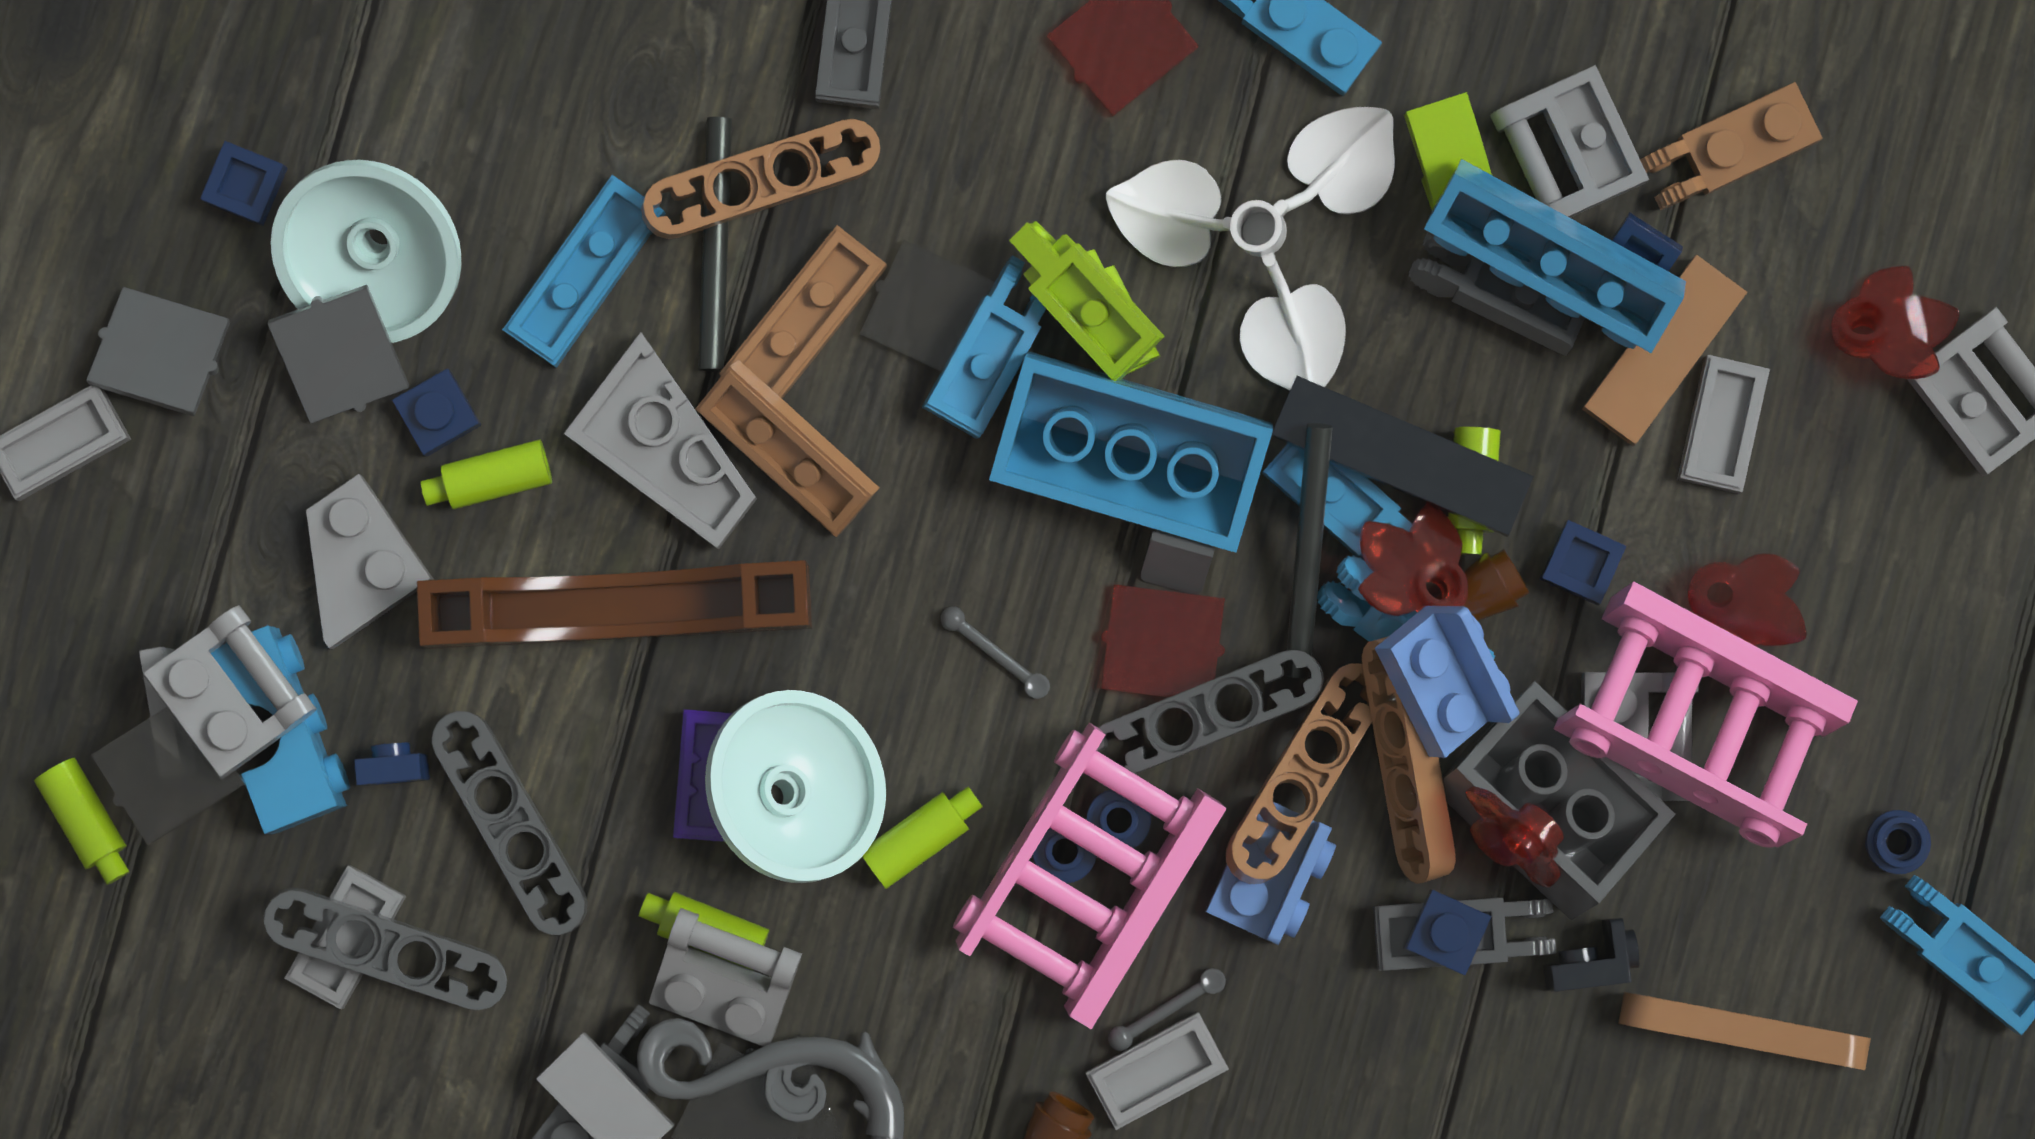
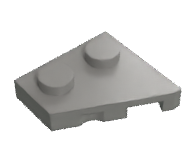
(358, 560)

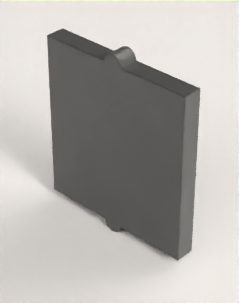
(158, 351)
(338, 353)

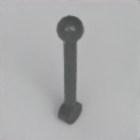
(1036, 684)
(1210, 981)

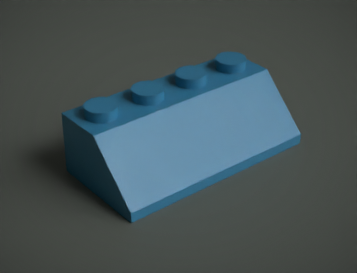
(1131, 451)

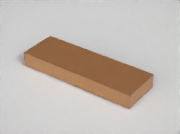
(809, 311)
(1645, 381)
(787, 448)

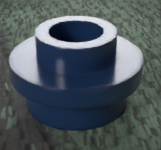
(1139, 817)
(1917, 845)
(1066, 872)

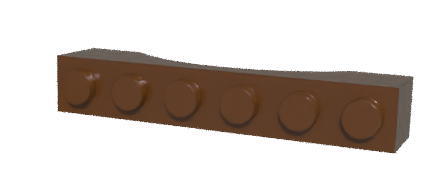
(614, 605)

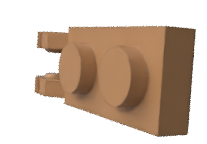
(1737, 144)

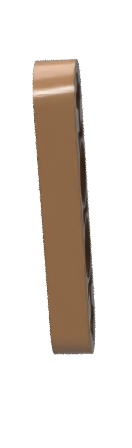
(763, 185)
(1299, 769)
(1417, 821)
(1744, 1031)

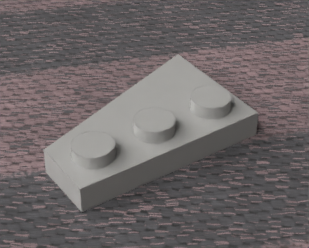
(661, 446)

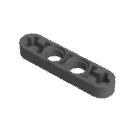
(1202, 708)
(502, 827)
(383, 955)

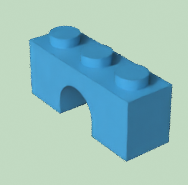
(300, 777)

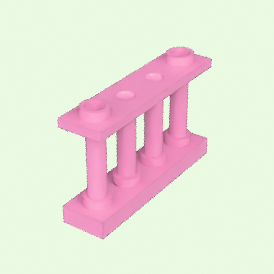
(1754, 681)
(1118, 929)

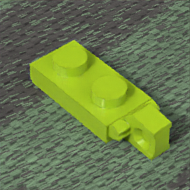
(1086, 301)

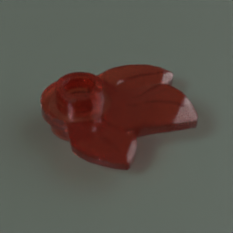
(1902, 325)
(1408, 560)
(1758, 601)
(1516, 836)

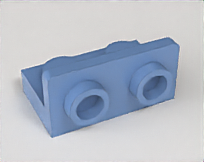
(1446, 677)
(1276, 904)

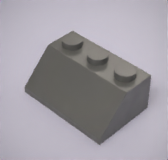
(1595, 801)

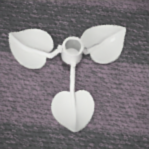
(1173, 208)

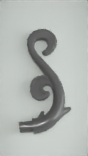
(777, 1060)

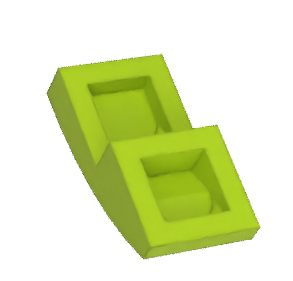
(1442, 137)

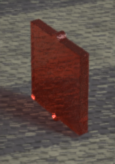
(1122, 47)
(1161, 641)

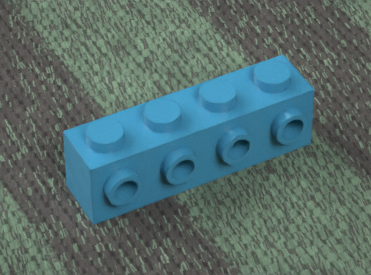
(1556, 257)

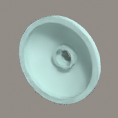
(326, 245)
(827, 782)

